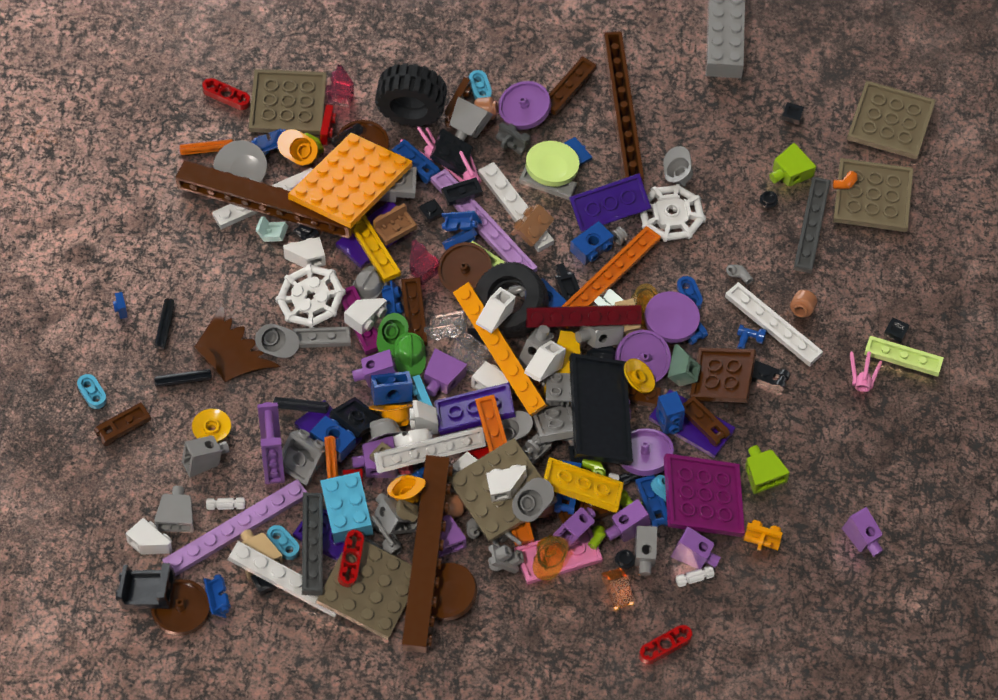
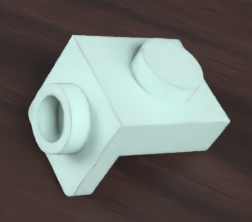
(271, 230)
(608, 298)

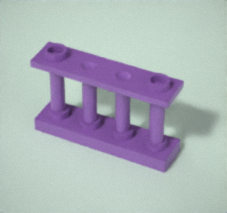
(271, 443)

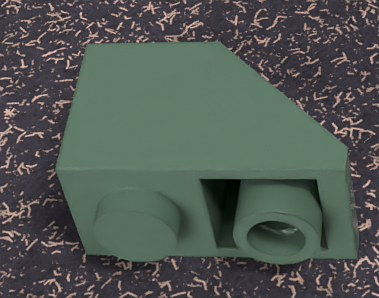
(683, 367)

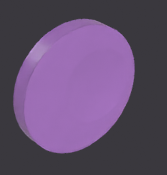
(524, 104)
(672, 316)
(648, 348)
(648, 451)

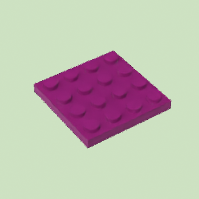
(704, 495)

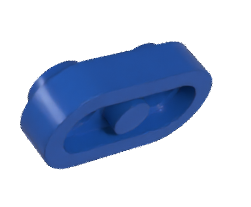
(463, 236)
(692, 291)

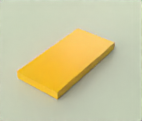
(584, 485)

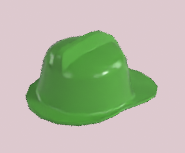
(389, 330)
(410, 354)

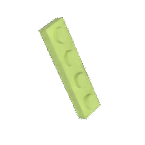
(904, 356)

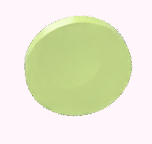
(552, 163)

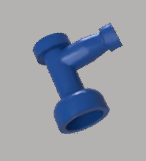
(745, 333)

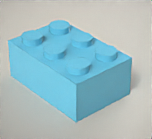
(346, 506)

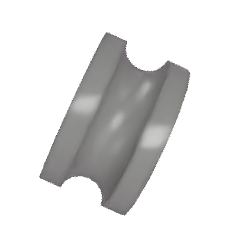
(619, 235)

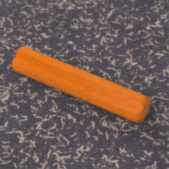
(203, 147)
(331, 456)

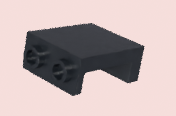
(145, 588)

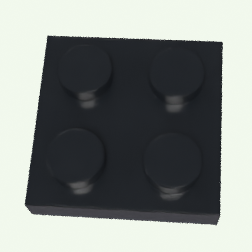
(447, 151)
(354, 416)

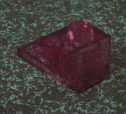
(341, 88)
(422, 262)

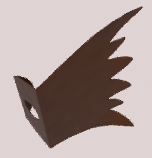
(226, 351)

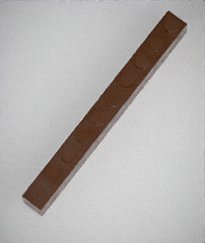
(622, 105)
(253, 196)
(426, 555)

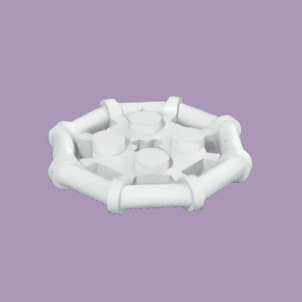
(677, 220)
(303, 289)

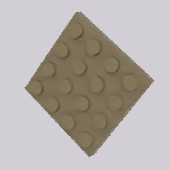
(287, 101)
(891, 120)
(877, 198)
(473, 489)
(377, 593)

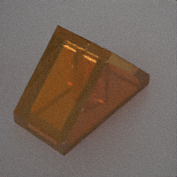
(618, 587)

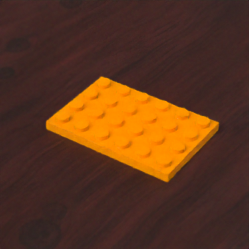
(350, 180)

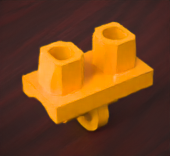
(763, 536)

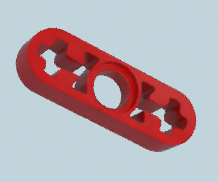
(230, 100)
(344, 564)
(650, 646)

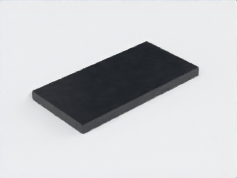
(600, 409)

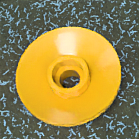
(639, 375)
(211, 419)

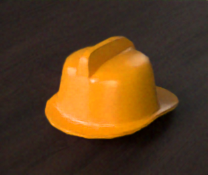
(297, 147)
(398, 413)
(406, 488)

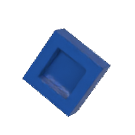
(119, 305)

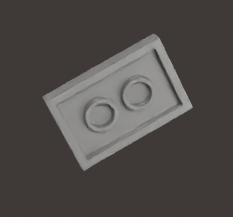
(554, 423)

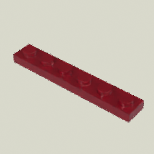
(584, 315)

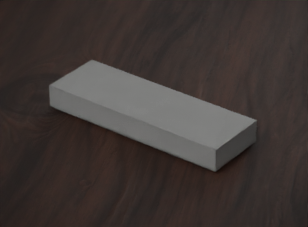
(561, 191)
(323, 337)

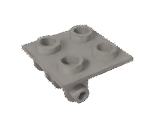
(558, 389)

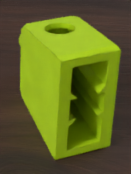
(792, 167)
(765, 470)

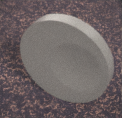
(242, 160)

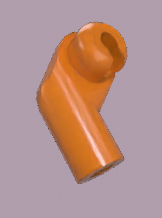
(849, 180)

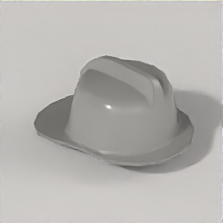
(678, 166)
(369, 283)
(277, 340)
(517, 426)
(384, 428)
(532, 499)

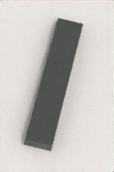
(811, 225)
(312, 544)

